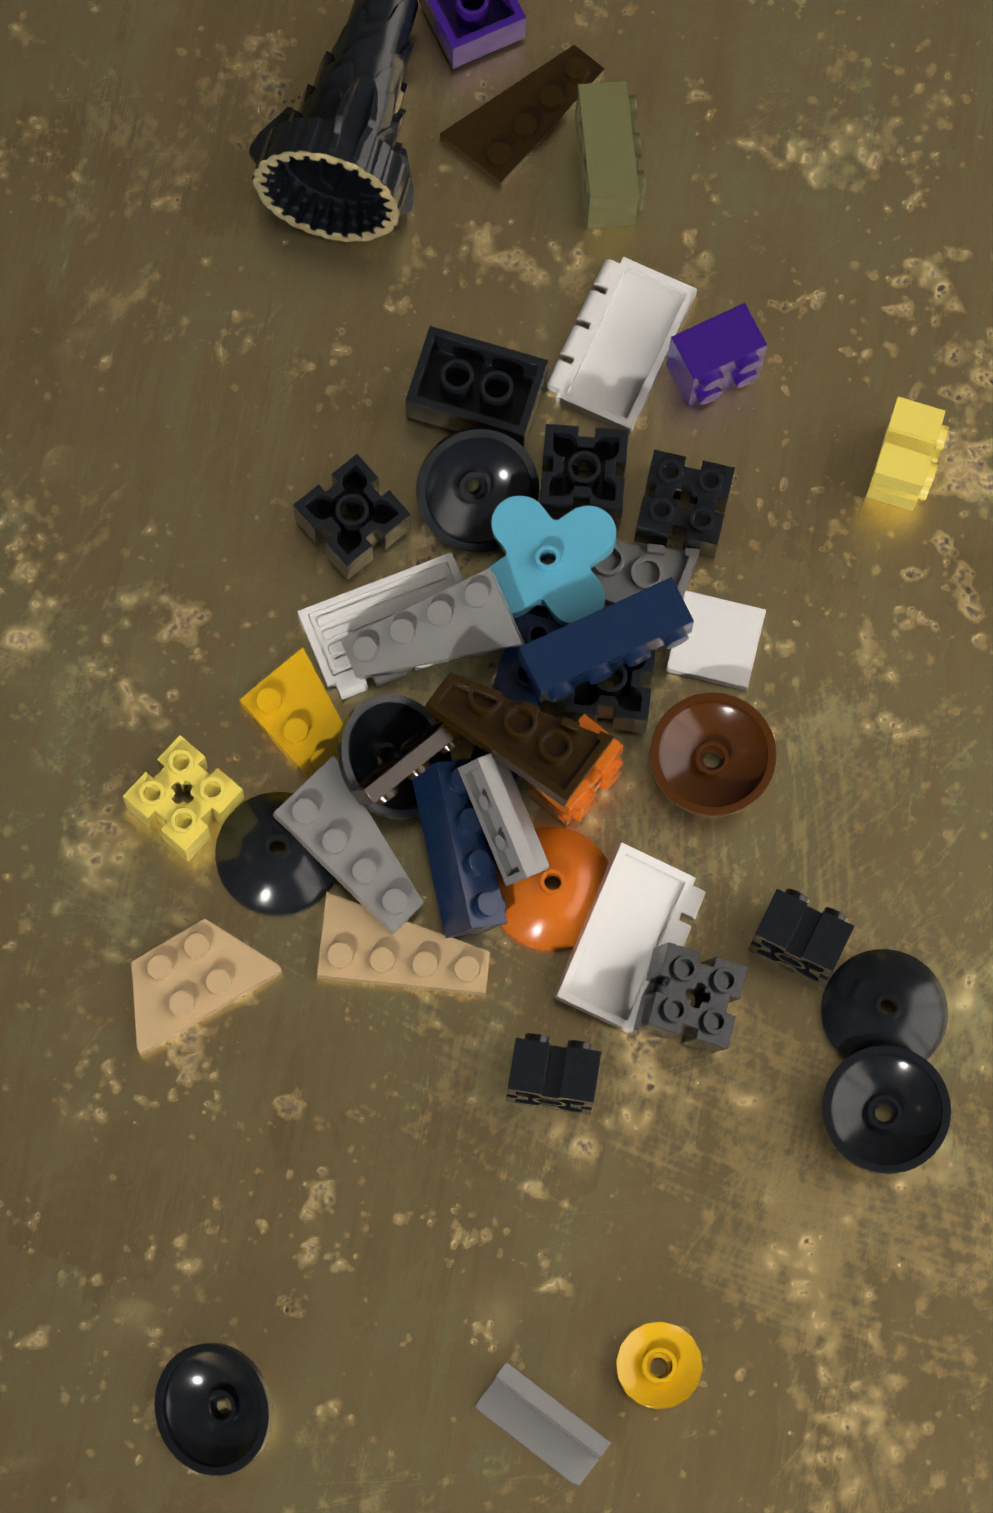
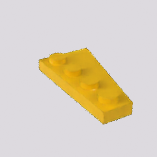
(296, 713)

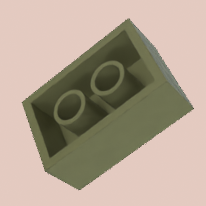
(609, 154)

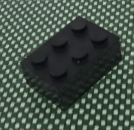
(475, 385)

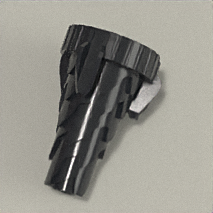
(338, 156)

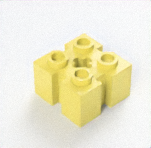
(906, 454)
(184, 824)

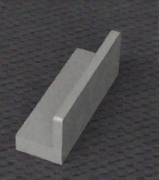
(503, 819)
(542, 1424)

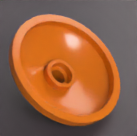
(548, 917)

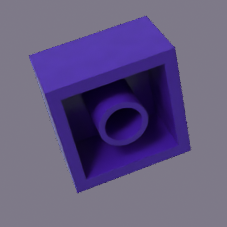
(474, 26)
(716, 355)

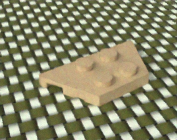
(192, 980)

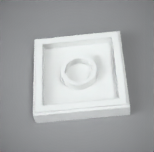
(720, 643)

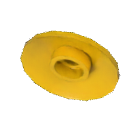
(661, 1342)

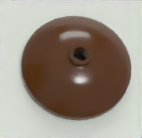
(716, 727)

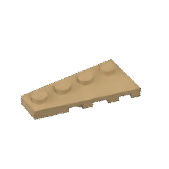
(364, 951)

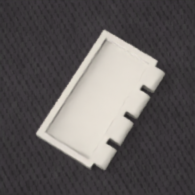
(624, 344)
(359, 608)
(629, 917)

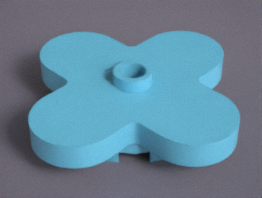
(574, 542)

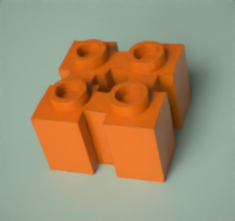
(601, 776)

